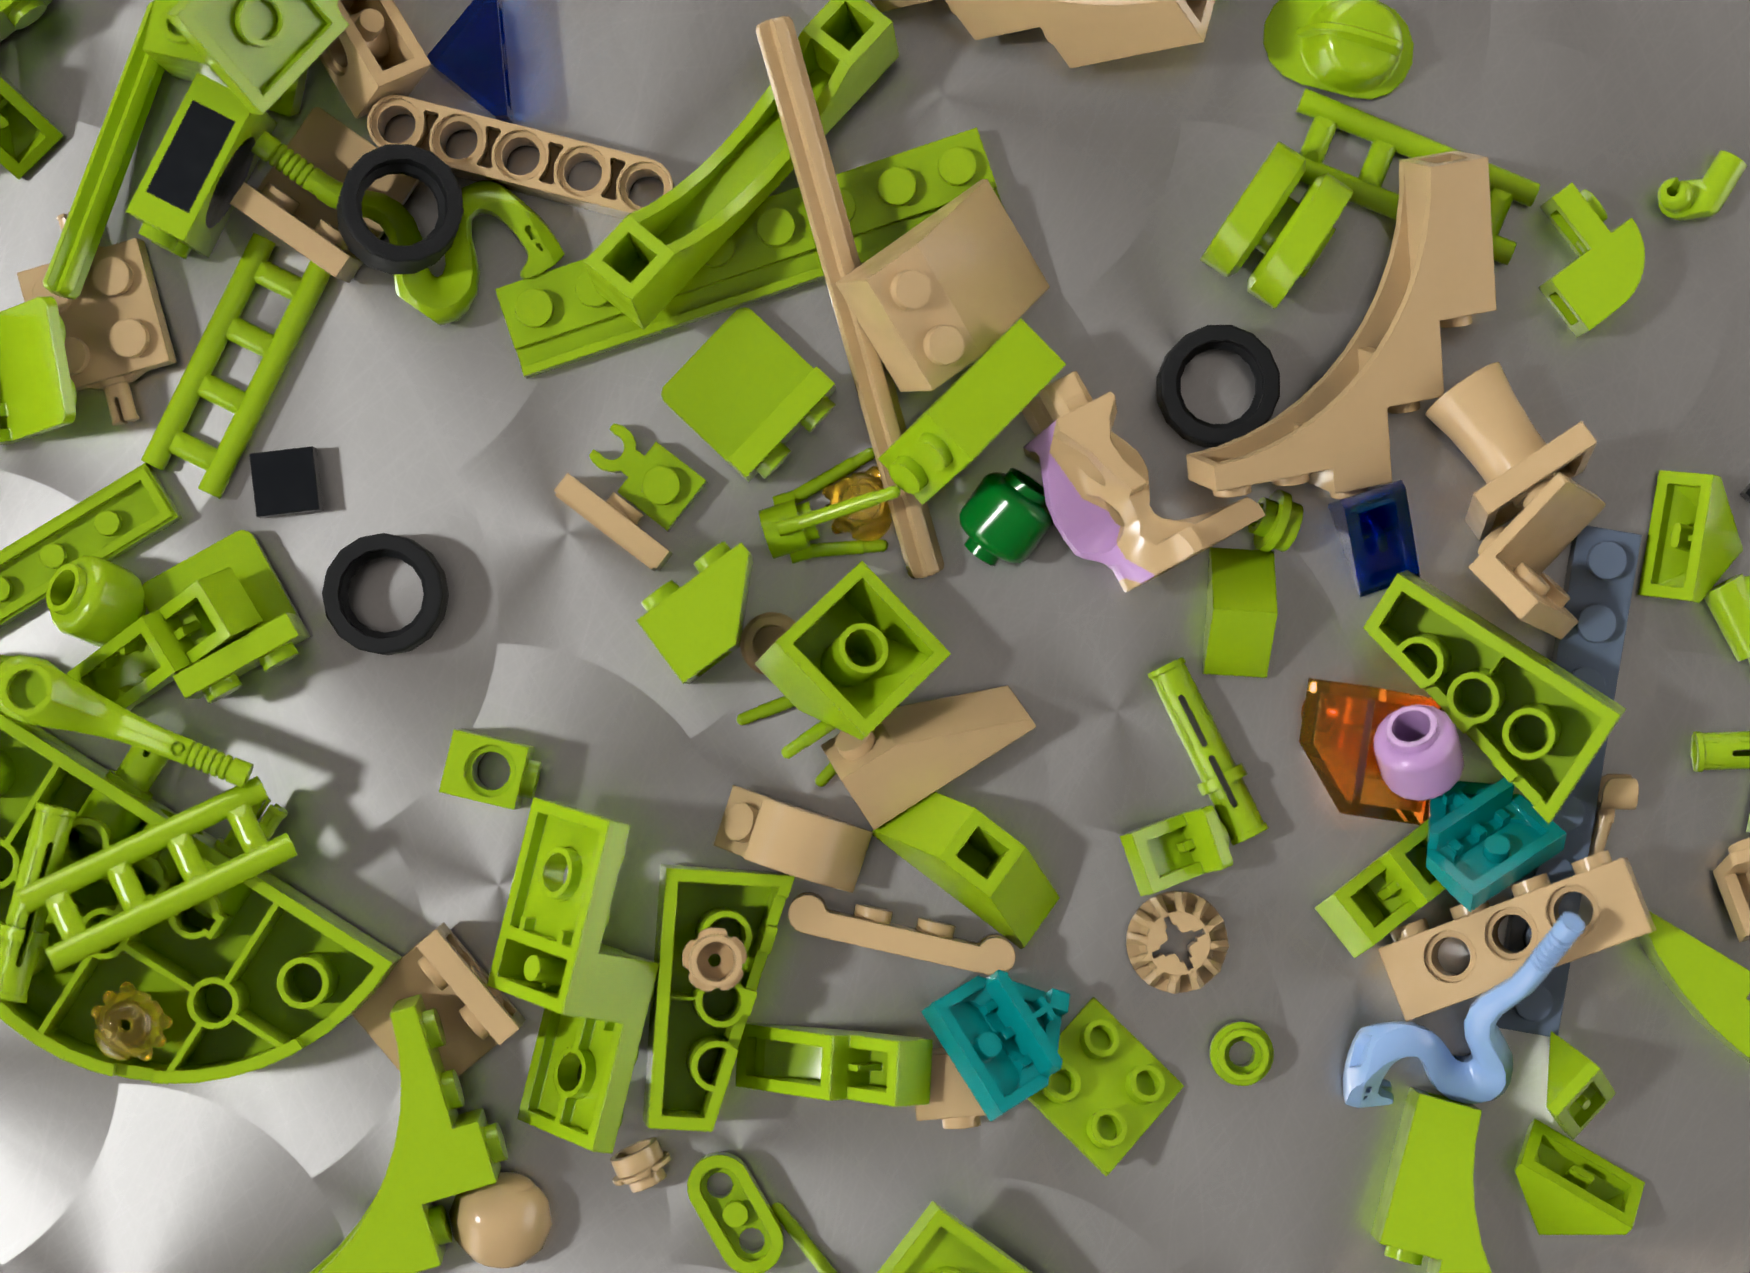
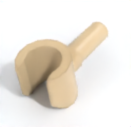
(1615, 792)

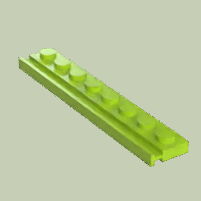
(565, 320)

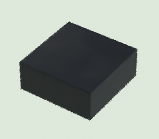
(286, 482)

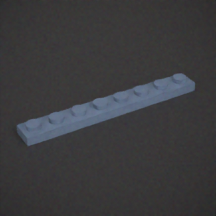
(1600, 590)

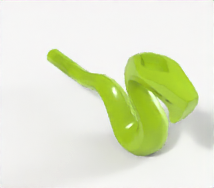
(452, 293)
(46, 697)

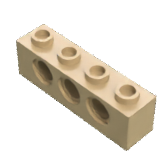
(374, 55)
(1427, 987)

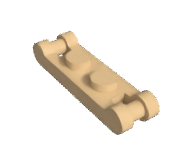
(873, 929)

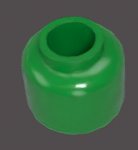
(1005, 517)

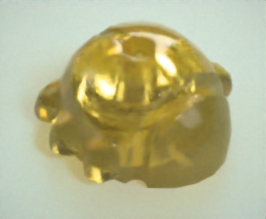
(865, 524)
(145, 1019)

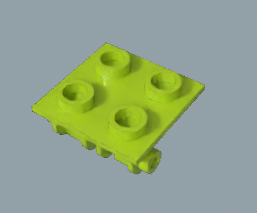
(1105, 1088)

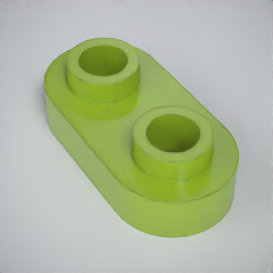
(733, 1212)

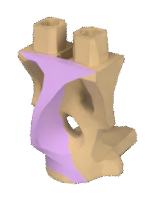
(1101, 489)

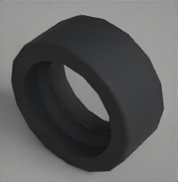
(414, 163)
(1212, 338)
(338, 583)

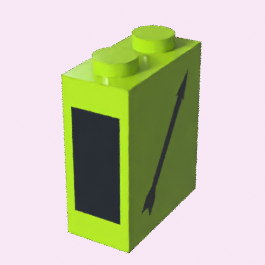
(198, 169)

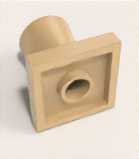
(1504, 446)

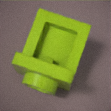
(1177, 849)

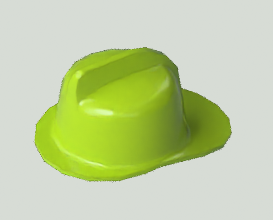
(1339, 45)

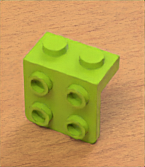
(34, 371)
(749, 394)
(266, 645)

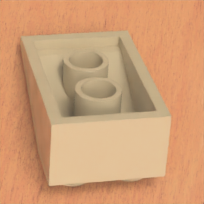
(944, 290)

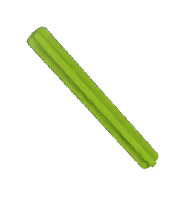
(105, 170)

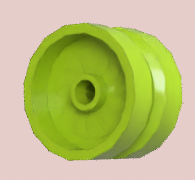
(1280, 228)

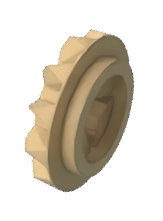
(1148, 932)

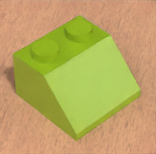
(853, 655)

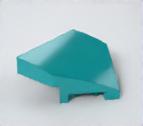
(1486, 840)
(1000, 1037)

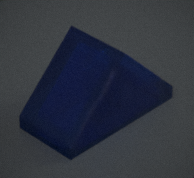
(476, 59)
(1376, 536)

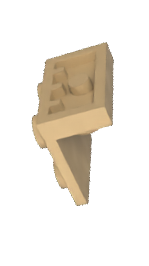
(302, 218)
(1516, 555)
(454, 984)

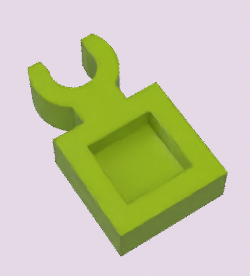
(655, 482)

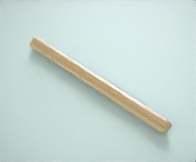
(838, 258)

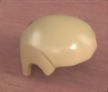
(502, 1221)

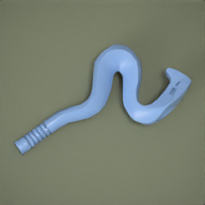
(1467, 1078)

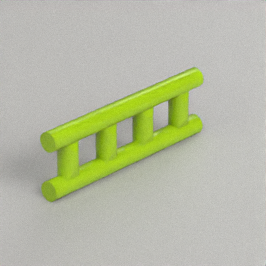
(1387, 140)
(198, 378)
(139, 911)

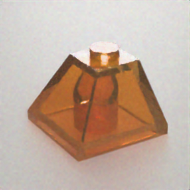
(1338, 741)

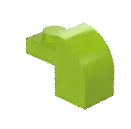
(1606, 264)

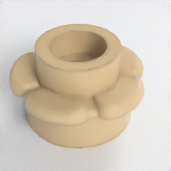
(710, 942)
(640, 1165)

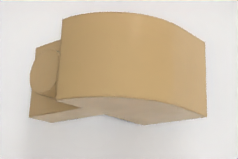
(793, 839)

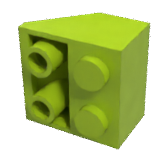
(704, 617)

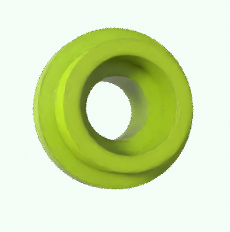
(1280, 524)
(1261, 1057)

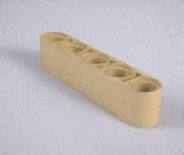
(499, 138)

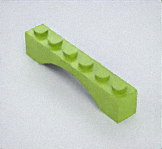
(678, 233)

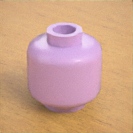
(1418, 752)

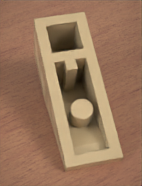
(924, 749)

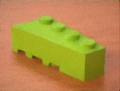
(1508, 699)
(697, 1031)

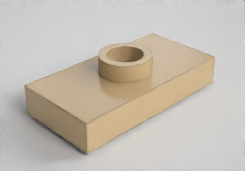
(615, 519)

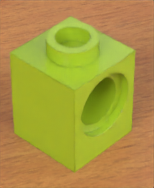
(461, 765)

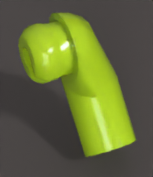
(1701, 196)

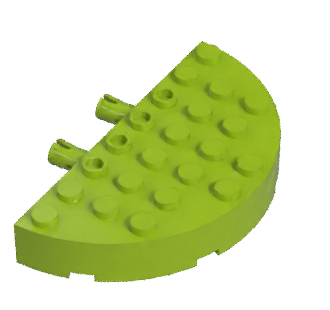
(237, 973)

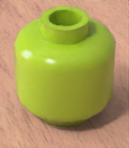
(94, 599)

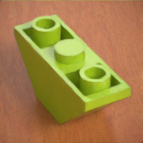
(973, 864)

